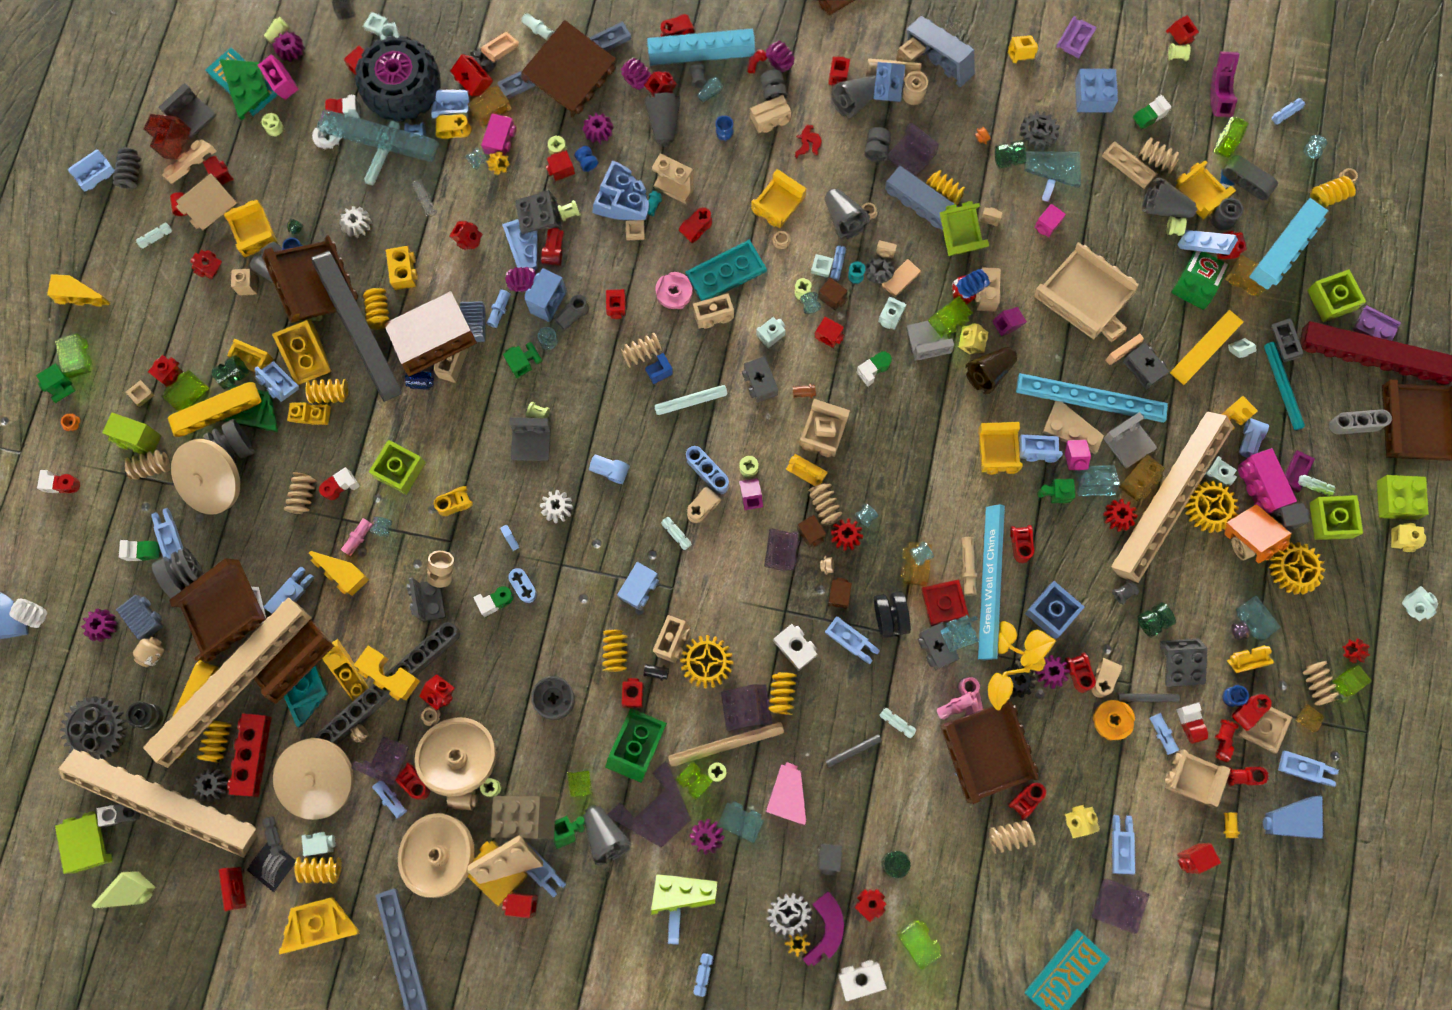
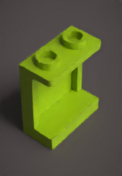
(962, 228)
(81, 844)

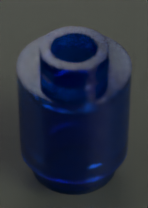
(421, 380)

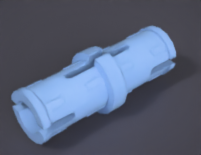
(498, 308)
(1164, 734)
(398, 810)

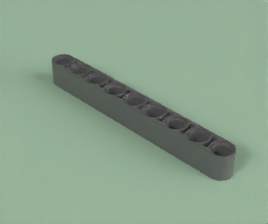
(356, 326)
(383, 695)

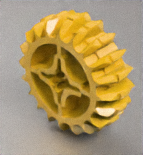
(1218, 511)
(1294, 582)
(697, 661)

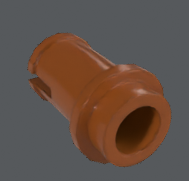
(804, 391)

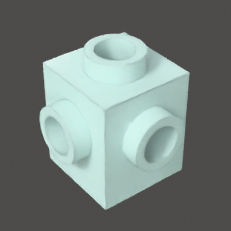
(1420, 604)

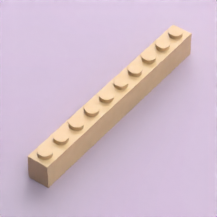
(1172, 497)
(226, 683)
(158, 802)

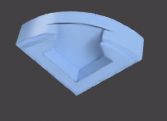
(1048, 190)
(509, 537)

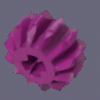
(288, 46)
(780, 56)
(635, 73)
(604, 128)
(520, 279)
(99, 625)
(1059, 670)
(712, 833)

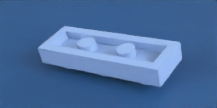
(1207, 242)

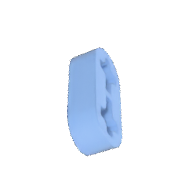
(526, 583)
(674, 926)

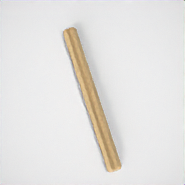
(726, 744)

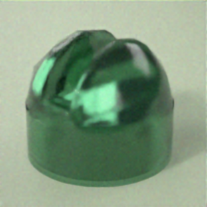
(294, 226)

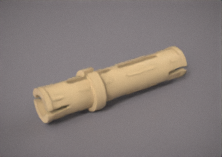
(969, 574)

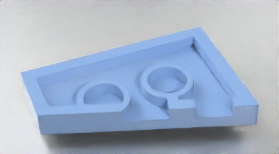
(523, 246)

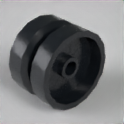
(892, 614)

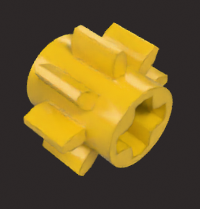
(498, 163)
(796, 949)

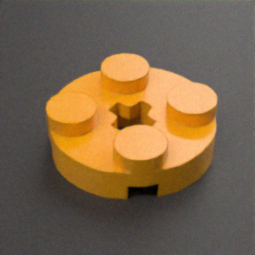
(1125, 722)

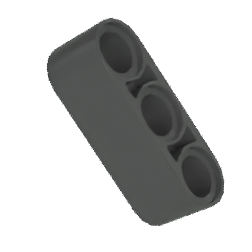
(1250, 177)

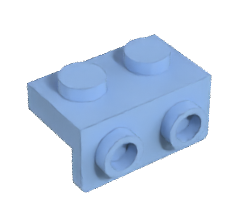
(451, 103)
(91, 170)
(276, 381)
(1039, 448)

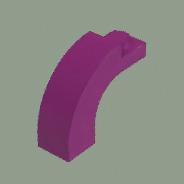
(1222, 93)
(834, 929)

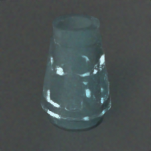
(710, 89)

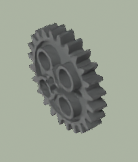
(82, 715)

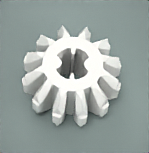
(355, 222)
(555, 499)
(28, 613)

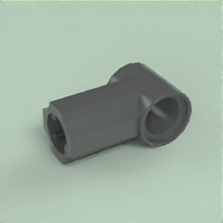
(570, 313)

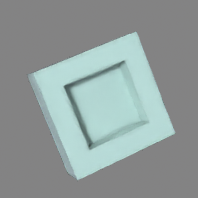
(373, 22)
(822, 265)
(1242, 348)

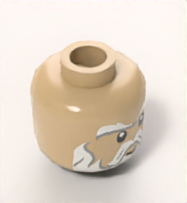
(148, 652)

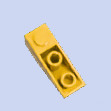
(66, 289)
(346, 574)
(344, 670)

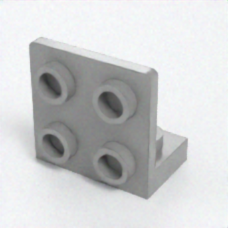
(927, 342)
(1130, 441)

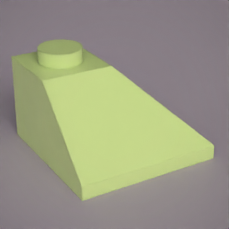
(126, 889)

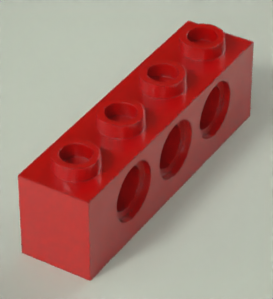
(255, 765)

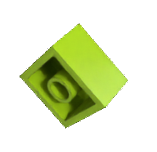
(1336, 295)
(131, 434)
(397, 467)
(1402, 497)
(1336, 517)

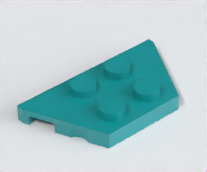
(306, 696)

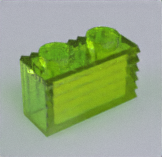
(1231, 137)
(950, 317)
(73, 355)
(185, 391)
(919, 944)

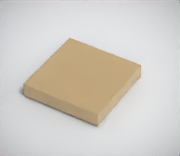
(1269, 730)

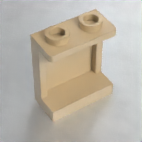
(674, 178)
(205, 202)
(825, 445)
(1197, 778)

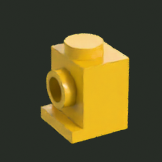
(1022, 48)

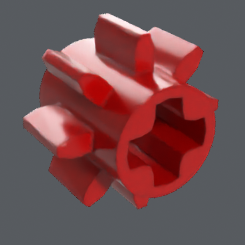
(1352, 646)

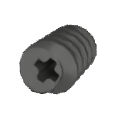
(126, 168)

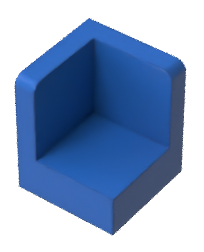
(659, 369)

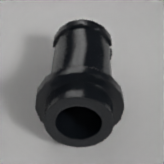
(656, 672)

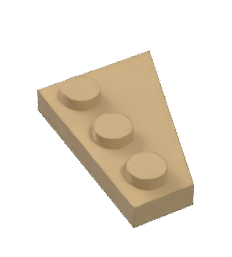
(185, 160)
(1070, 426)
(504, 861)

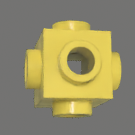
(973, 339)
(1408, 537)
(1082, 821)

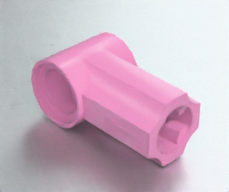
(976, 686)

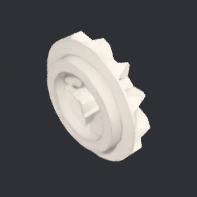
(320, 140)

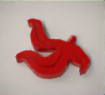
(806, 136)

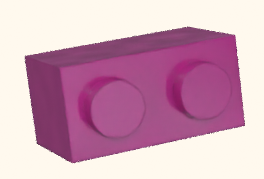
(278, 77)
(498, 135)

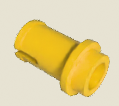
(1231, 825)

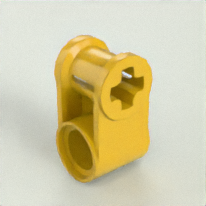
(450, 126)
(454, 501)

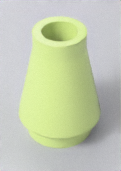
(277, 26)

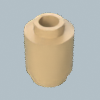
(463, 802)

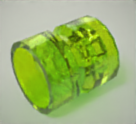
(699, 786)

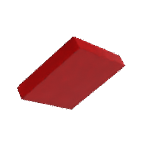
(944, 602)
(232, 888)

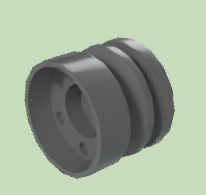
(232, 441)
(178, 572)
(543, 692)

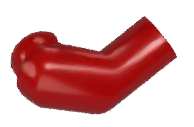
(758, 56)

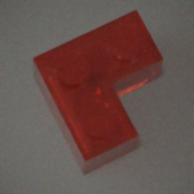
(168, 134)

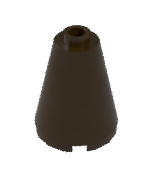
(990, 369)

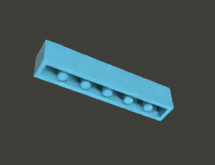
(701, 46)
(1288, 244)

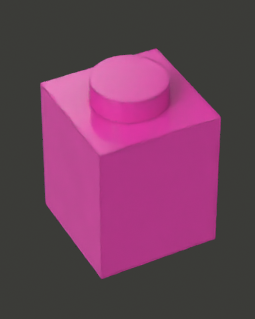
(1049, 220)
(1077, 455)

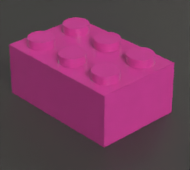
(1266, 481)

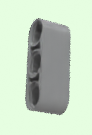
(1368, 420)

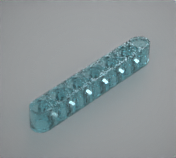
(377, 135)

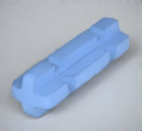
(1288, 111)
(838, 263)
(703, 975)

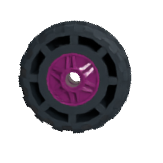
(397, 78)

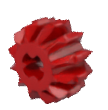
(1115, 520)
(854, 534)

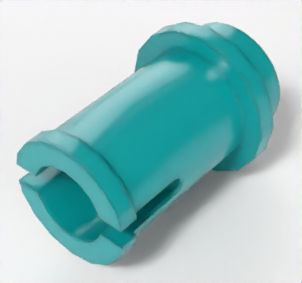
(654, 199)

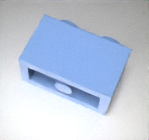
(638, 586)

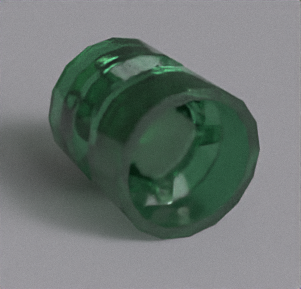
(1010, 154)
(232, 370)
(1156, 619)
(896, 864)

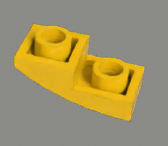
(309, 414)

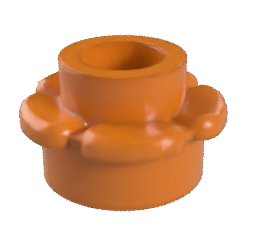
(982, 135)
(66, 419)

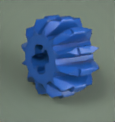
(973, 283)

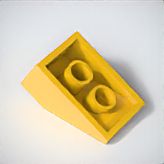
(302, 351)

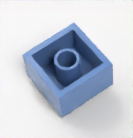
(1096, 90)
(545, 294)
(1054, 610)

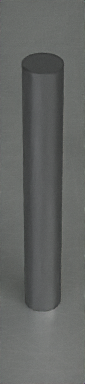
(1148, 697)
(853, 751)

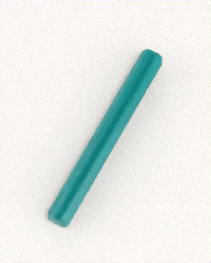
(1284, 386)

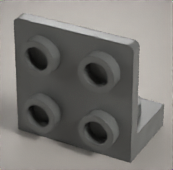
(188, 108)
(538, 212)
(530, 439)
(427, 601)
(1185, 662)

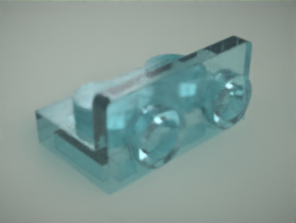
(1097, 481)
(1257, 618)
(960, 633)
(741, 822)

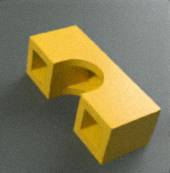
(372, 664)

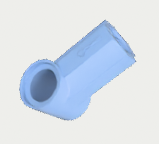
(1254, 433)
(613, 470)

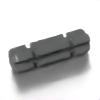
(272, 835)

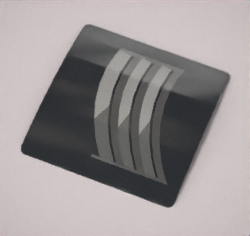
(271, 869)

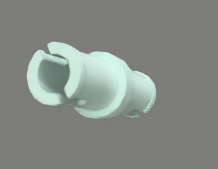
(537, 26)

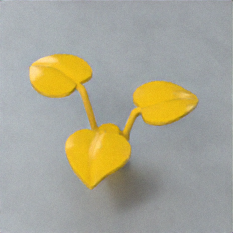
(1036, 645)

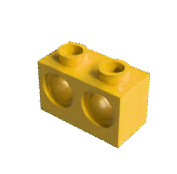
(397, 269)

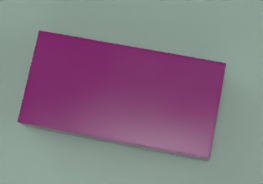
(1299, 465)

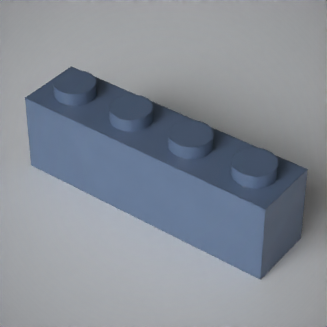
(917, 195)

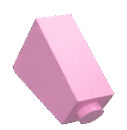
(787, 795)

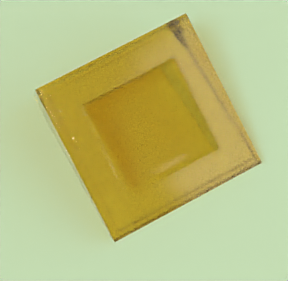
(1310, 718)

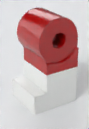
(346, 106)
(338, 483)
(57, 484)
(1193, 723)

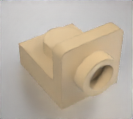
(910, 51)

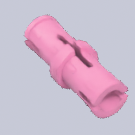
(356, 537)
(957, 705)

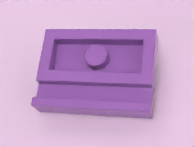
(1076, 37)
(1376, 324)

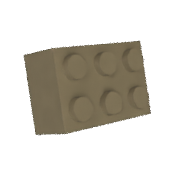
(524, 816)

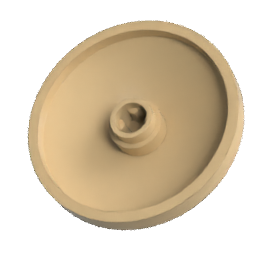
(205, 476)
(455, 756)
(313, 778)
(435, 855)

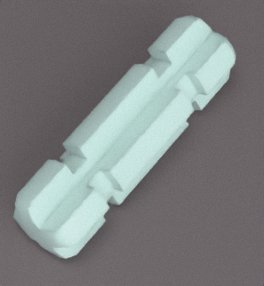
(153, 235)
(1316, 485)
(676, 533)
(898, 723)

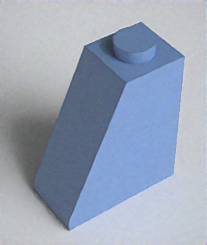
(1297, 819)

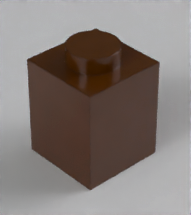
(833, 294)
(811, 531)
(839, 593)

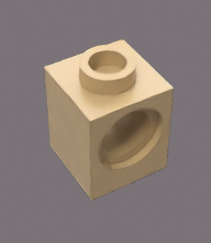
(244, 282)

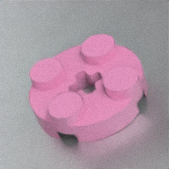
(676, 300)

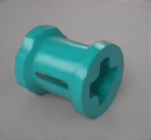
(856, 267)

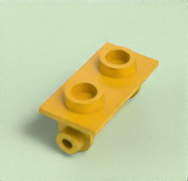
(806, 470)
(1245, 661)

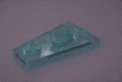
(1058, 166)

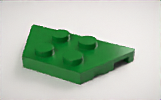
(245, 85)
(260, 416)

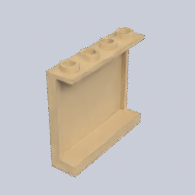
(1087, 291)

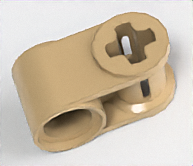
(704, 503)
(1106, 674)

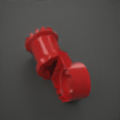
(1225, 736)
(1245, 776)

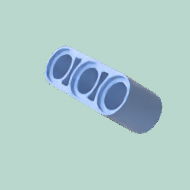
(704, 461)

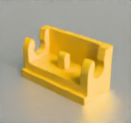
(250, 355)
(1240, 411)

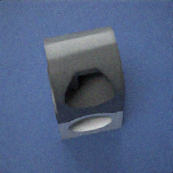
(115, 814)

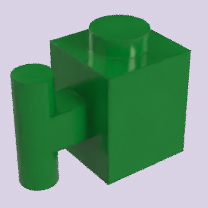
(519, 361)
(55, 383)
(1060, 491)
(565, 831)

